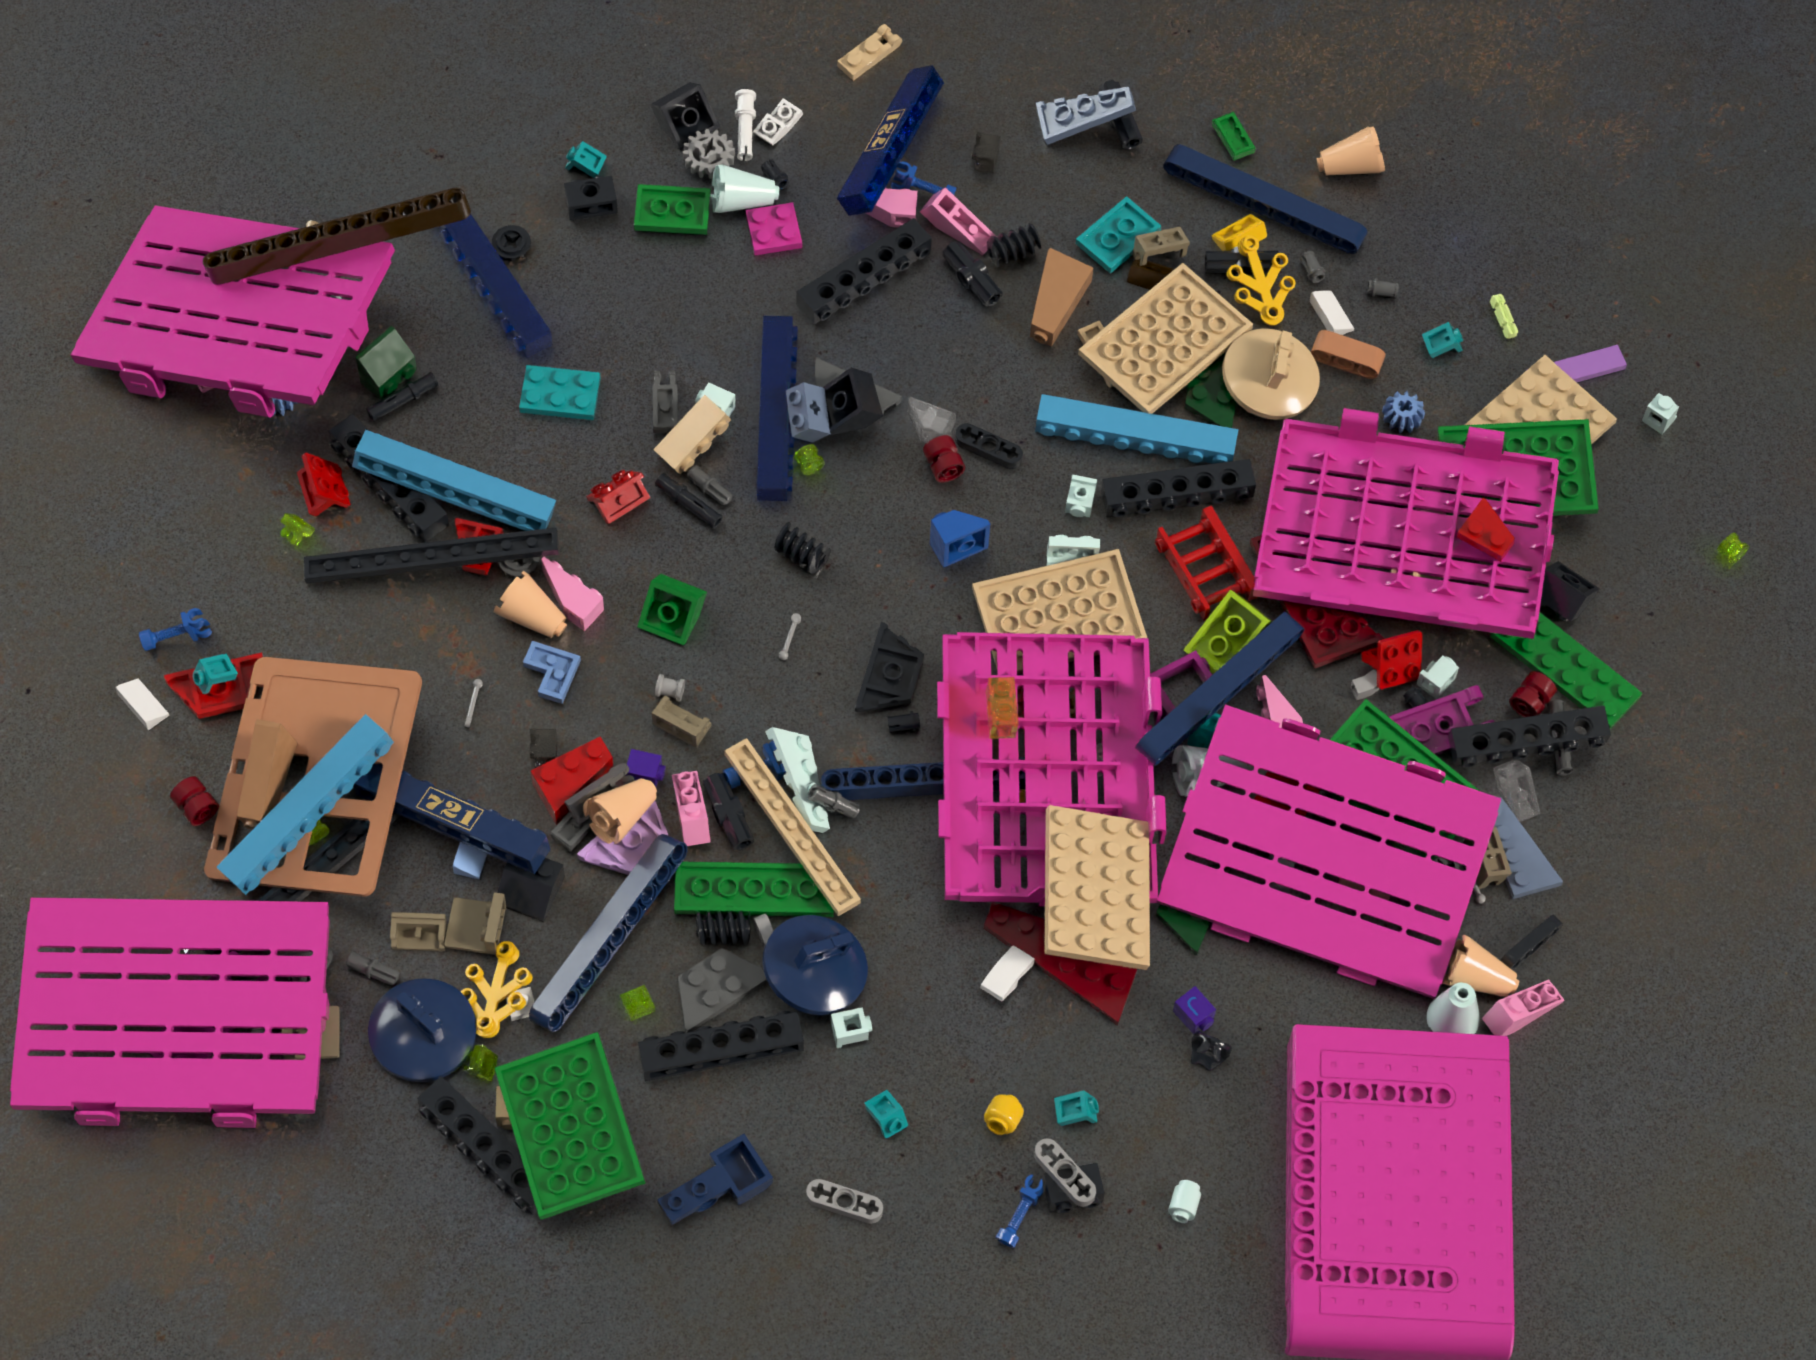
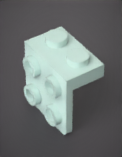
(1065, 548)

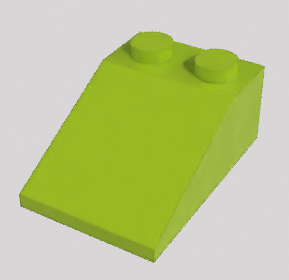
(1227, 631)

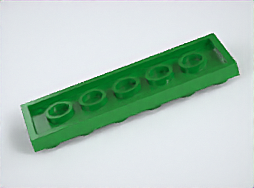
(1572, 669)
(747, 887)

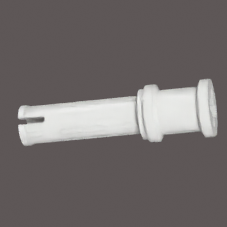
(745, 115)

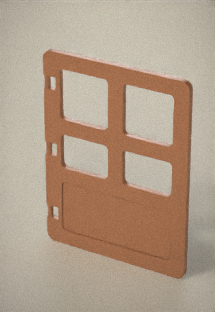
(317, 709)

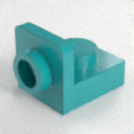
(586, 159)
(1442, 340)
(213, 671)
(1203, 735)
(1076, 1108)
(887, 1113)

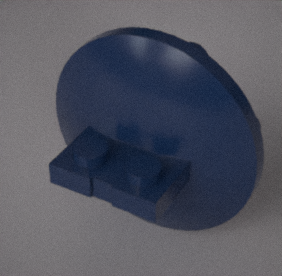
(815, 965)
(422, 1030)

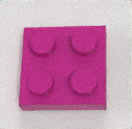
(773, 229)

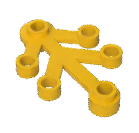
(1261, 283)
(497, 992)

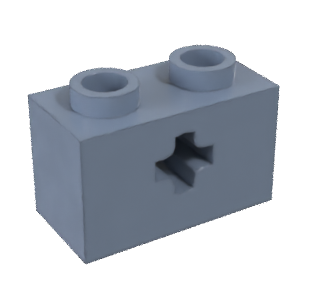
(808, 412)

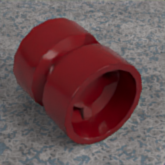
(943, 458)
(1532, 695)
(192, 797)

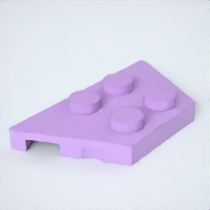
(627, 853)

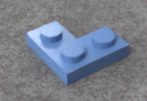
(556, 665)

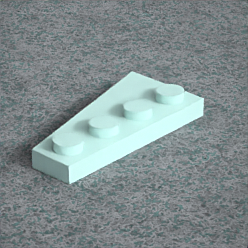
(800, 775)

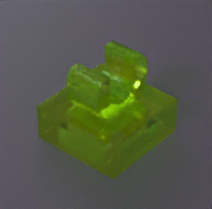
(297, 526)
(637, 1002)
(482, 1063)

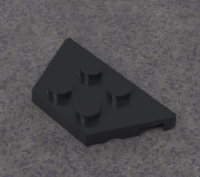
(890, 672)

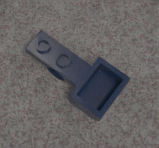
(734, 1169)

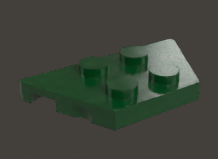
(1209, 396)
(1186, 926)

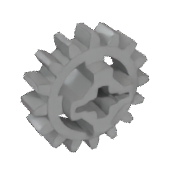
(708, 151)

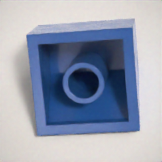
(958, 536)

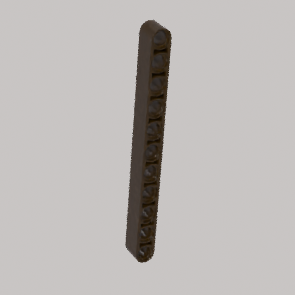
(337, 236)

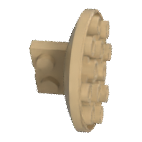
(1271, 374)

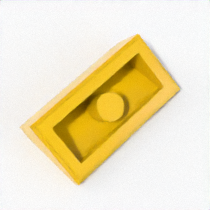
(1232, 234)

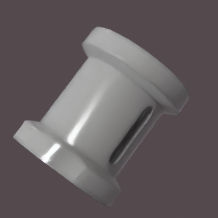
(669, 687)

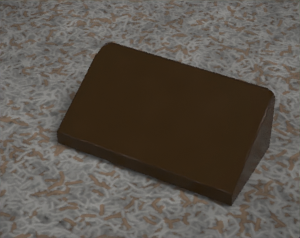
(1147, 275)

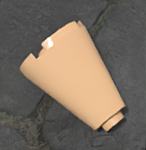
(1353, 155)
(531, 607)
(619, 809)
(1479, 969)

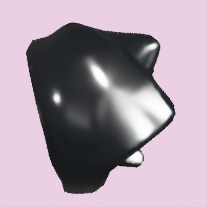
(1208, 1051)

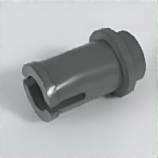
(1315, 271)
(1382, 288)

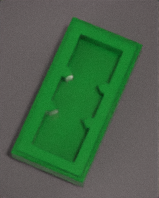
(1233, 136)

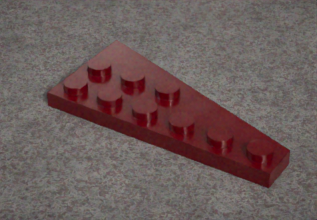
(1328, 631)
(1097, 983)

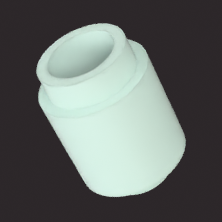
(1184, 1201)

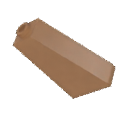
(1059, 293)
(265, 772)

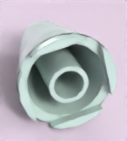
(740, 190)
(1189, 765)
(1454, 1011)

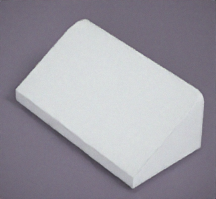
(1330, 312)
(142, 703)

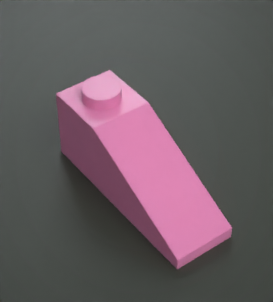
(956, 221)

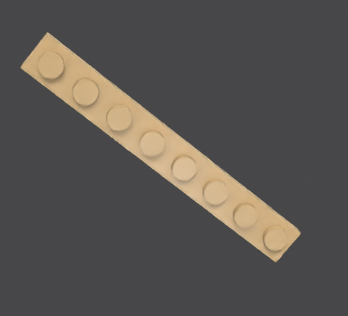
(792, 827)

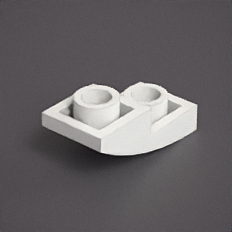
(779, 122)
(1006, 973)

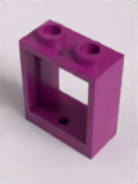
(1191, 660)

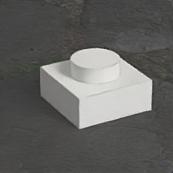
(523, 1013)

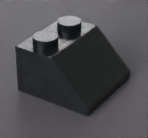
(684, 113)
(852, 401)
(1566, 591)
(530, 892)

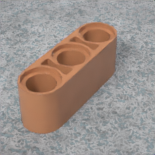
(1348, 354)

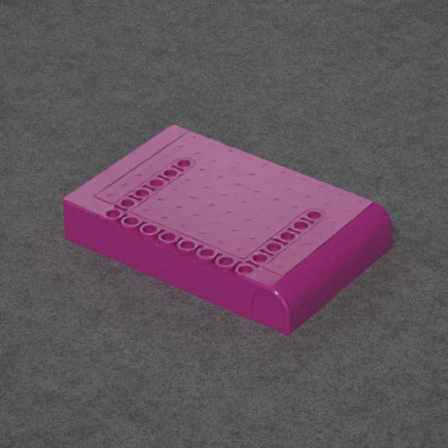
(1398, 1195)

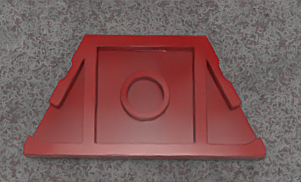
(222, 696)

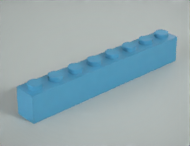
(1135, 430)
(453, 482)
(305, 804)

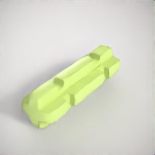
(1504, 316)

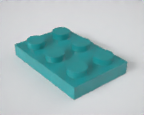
(1113, 236)
(560, 392)

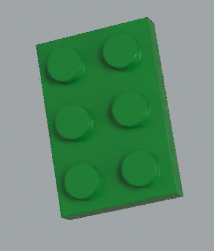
(672, 209)

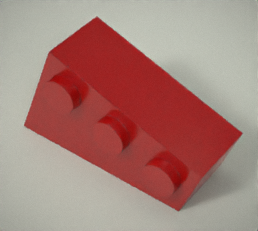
(570, 774)

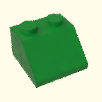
(671, 608)

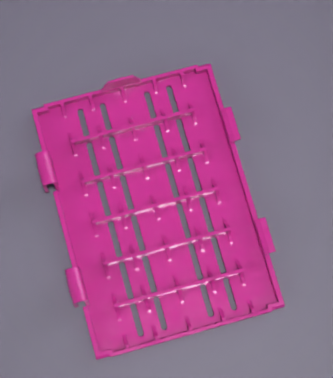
(245, 370)
(1416, 462)
(968, 764)
(1252, 909)
(166, 1084)

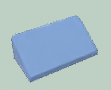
(469, 861)

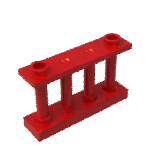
(1220, 543)

